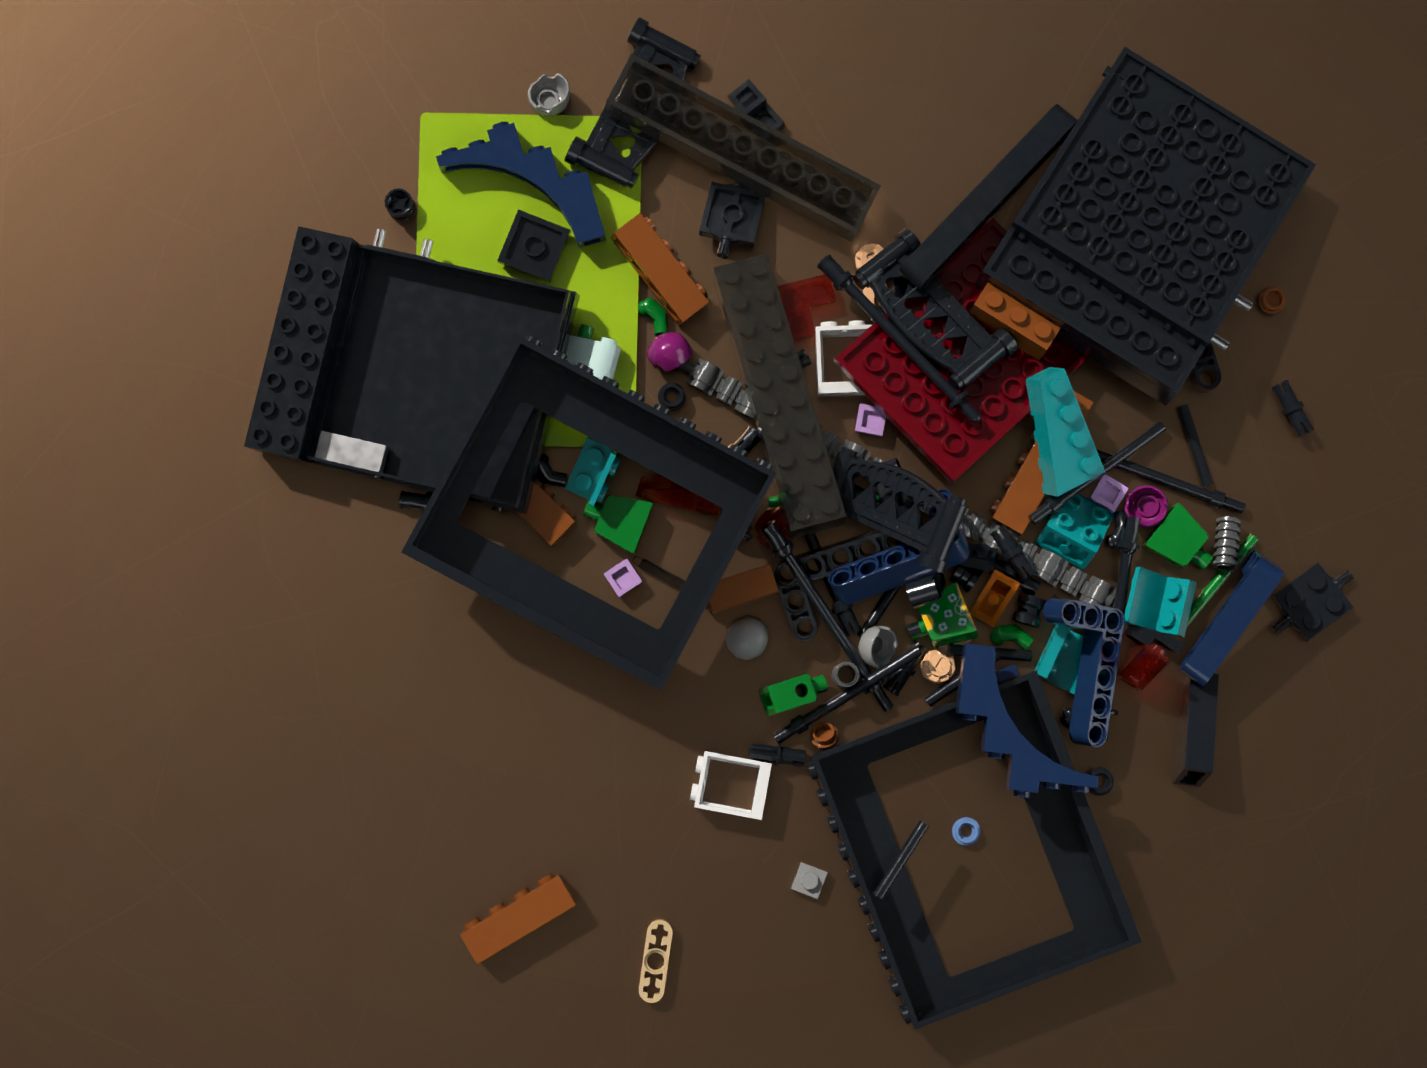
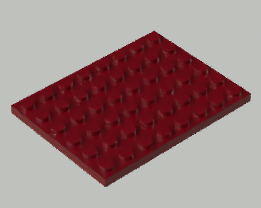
(919, 405)

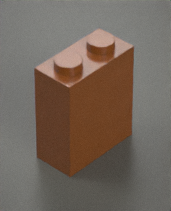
(743, 589)

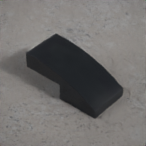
(753, 103)
(1147, 636)

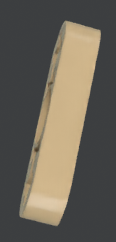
(645, 981)

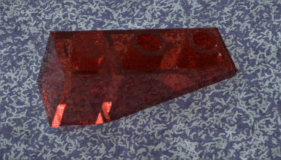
(663, 490)
(1142, 665)

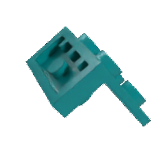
(591, 471)
(1076, 531)
(1159, 602)
(1061, 659)

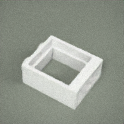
(830, 329)
(760, 790)

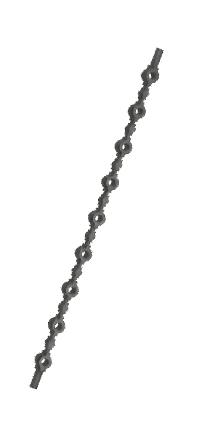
(1048, 565)

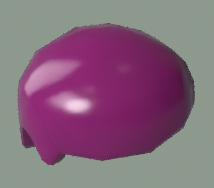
(669, 351)
(1148, 504)

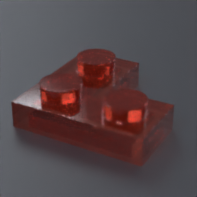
(799, 297)

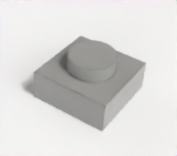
(809, 880)

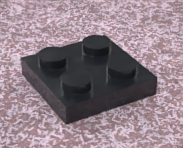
(534, 246)

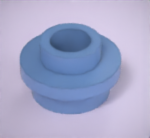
(956, 831)

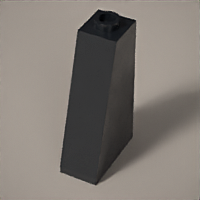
(1196, 733)

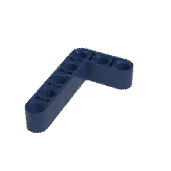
(891, 568)
(1232, 619)
(1097, 664)

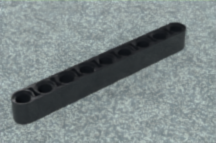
(988, 197)

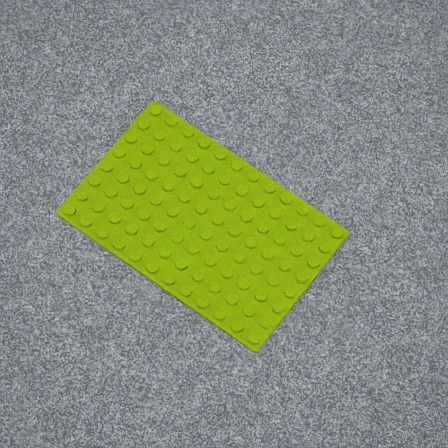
(473, 211)

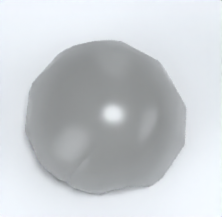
(549, 95)
(747, 637)
(878, 646)

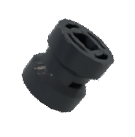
(396, 200)
(1028, 610)

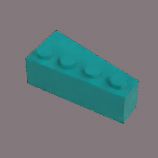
(1061, 433)

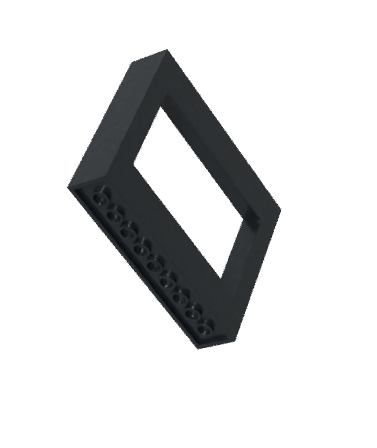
(636, 432)
(1065, 830)

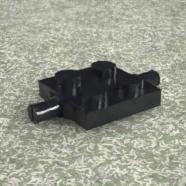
(731, 216)
(1312, 602)

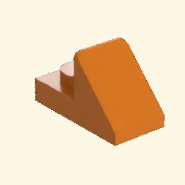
(994, 597)

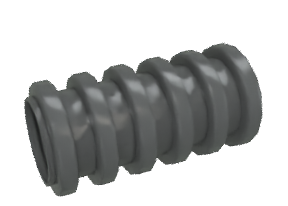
(1226, 543)
(853, 667)

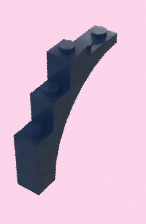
(537, 168)
(1026, 766)

